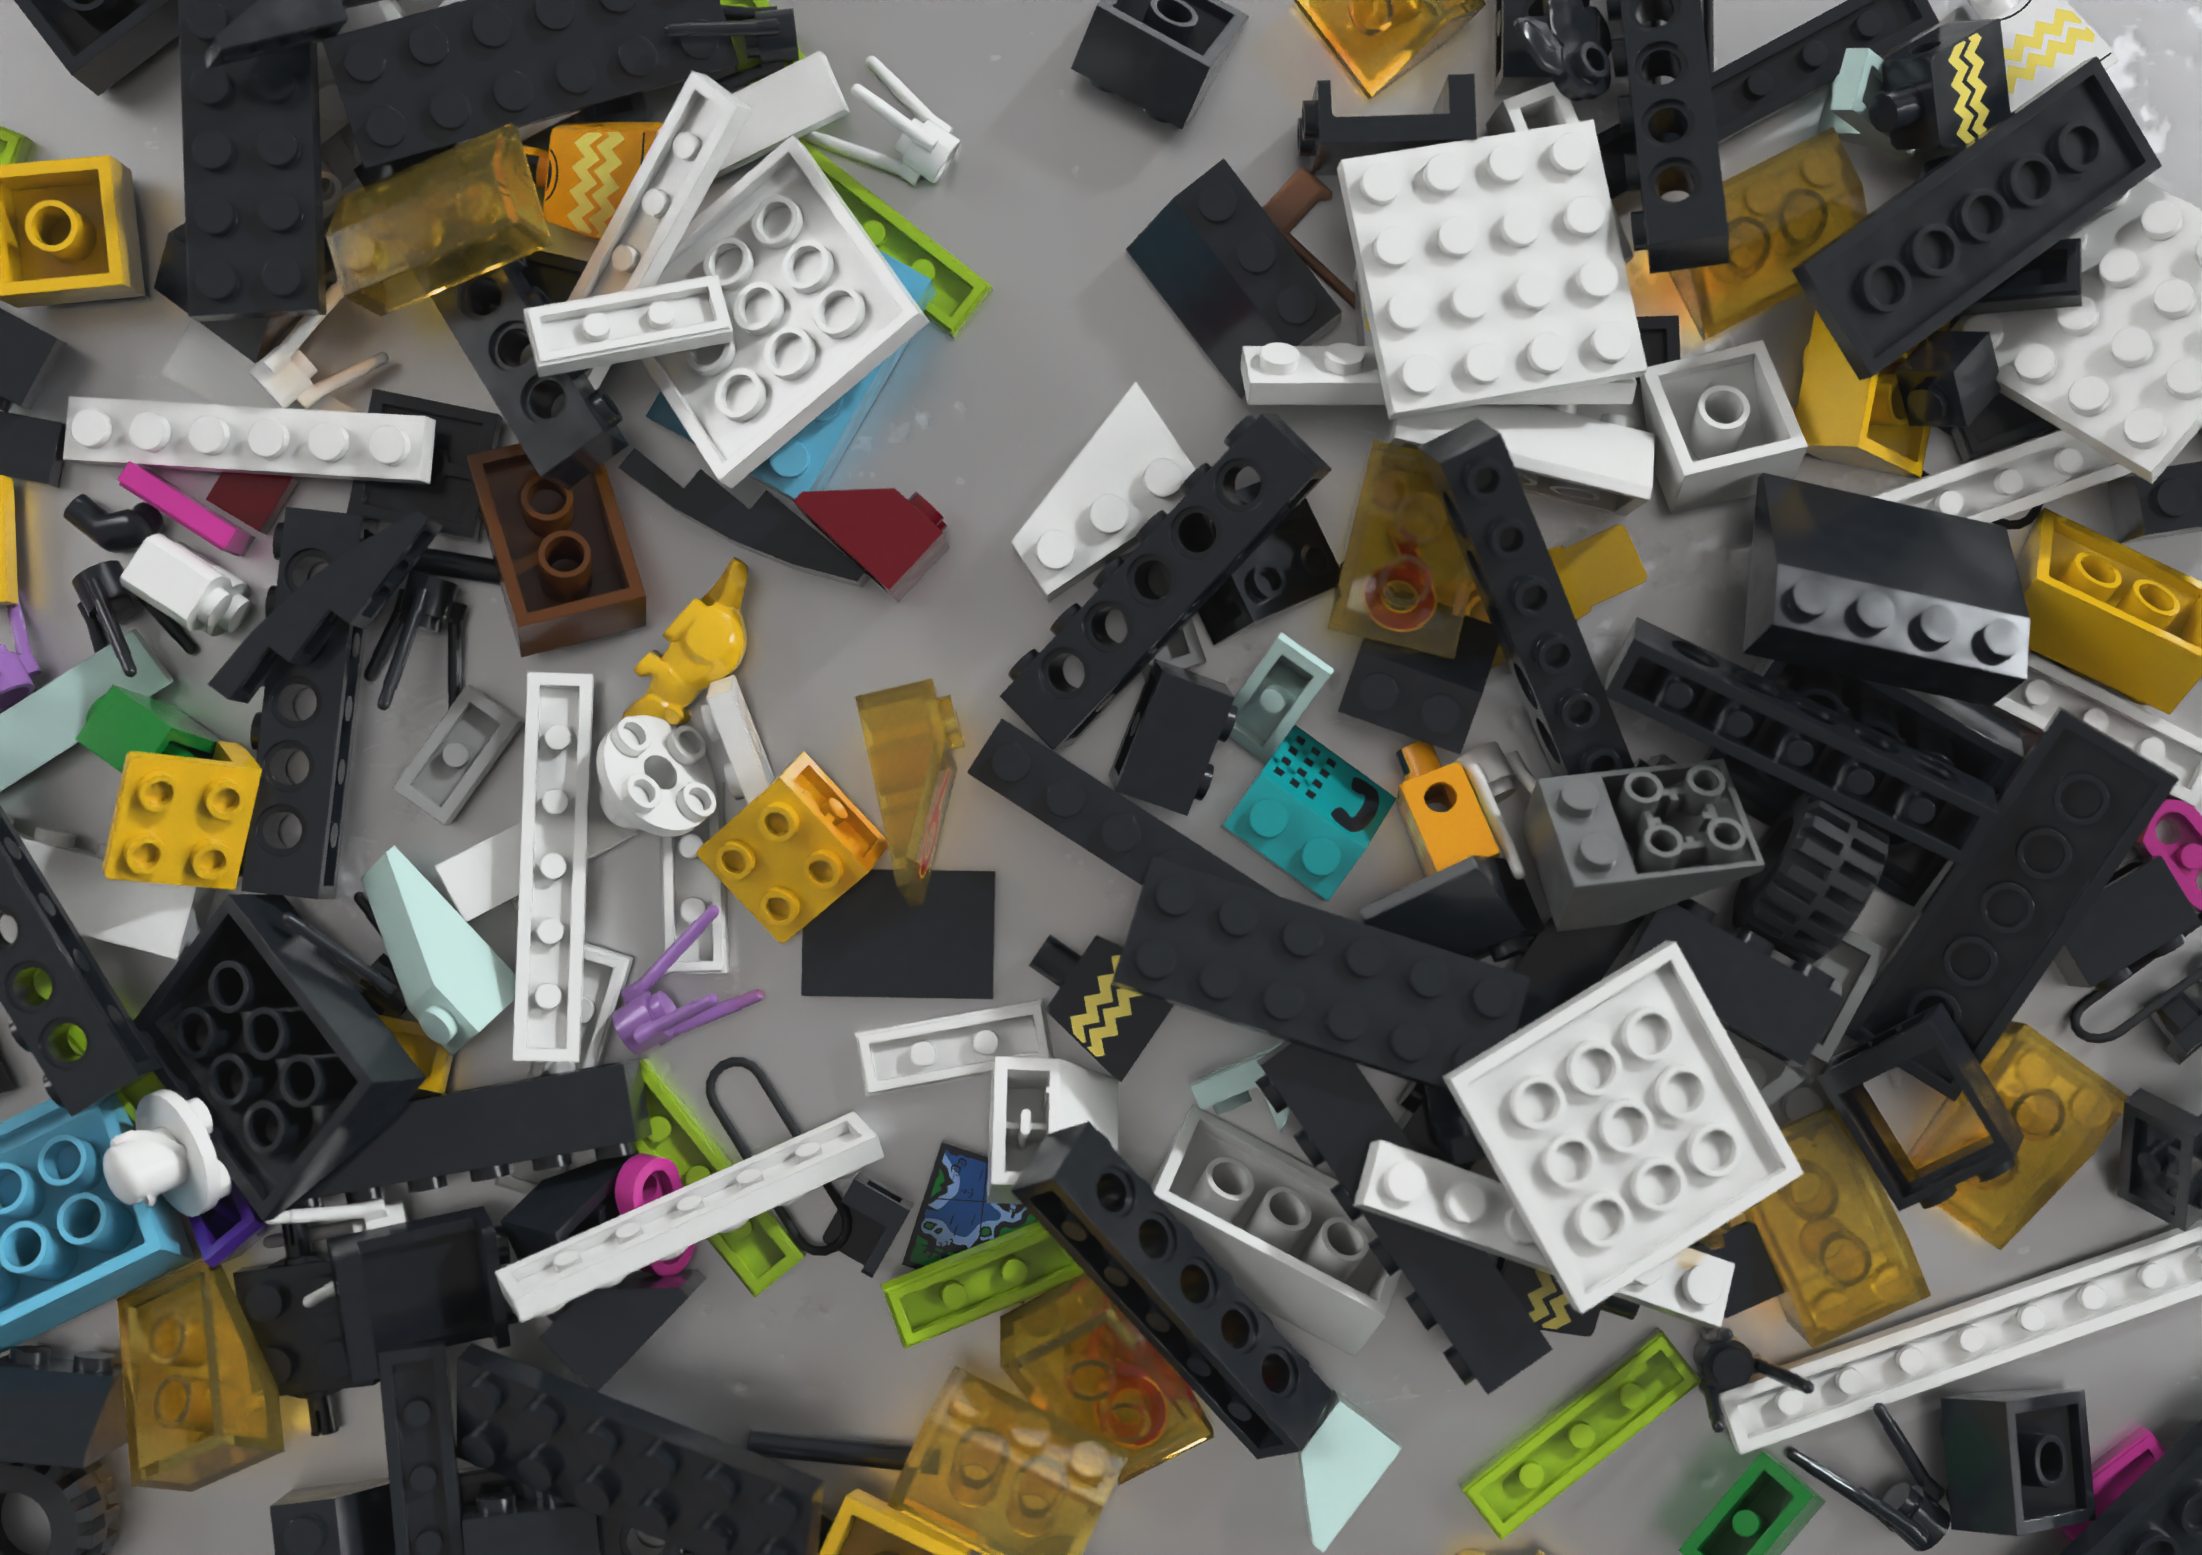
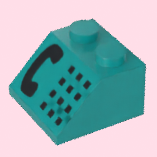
(1309, 814)

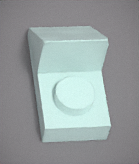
(1850, 98)
(1277, 696)
(1229, 1087)

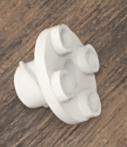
(655, 776)
(168, 1156)

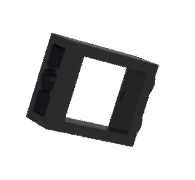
(1933, 1183)

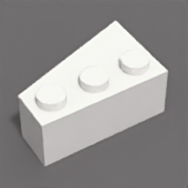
(1104, 497)

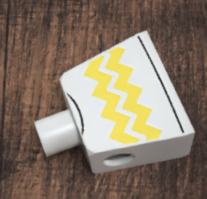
(2041, 43)

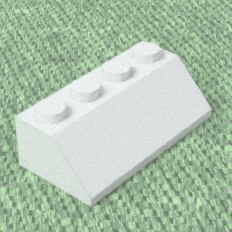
(1555, 451)
(1276, 1230)

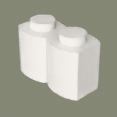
(187, 586)

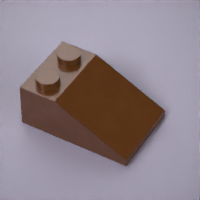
(557, 552)

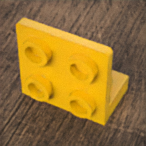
(183, 818)
(794, 849)

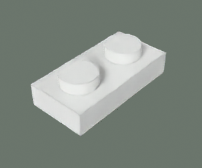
(730, 721)

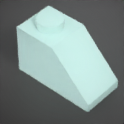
(1341, 1466)

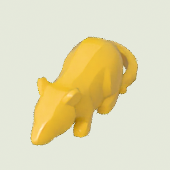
(703, 648)

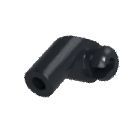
(115, 530)

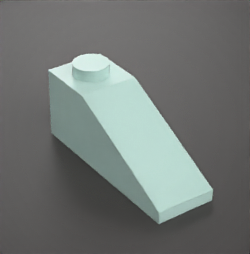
(438, 959)

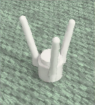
(924, 142)
(287, 371)
(1491, 779)
(359, 1217)

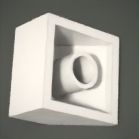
(1719, 425)

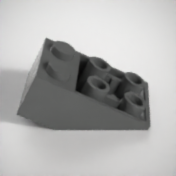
(1636, 840)

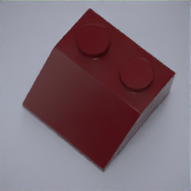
(880, 532)

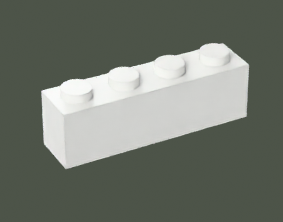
(127, 913)

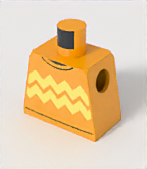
(589, 171)
(1440, 836)

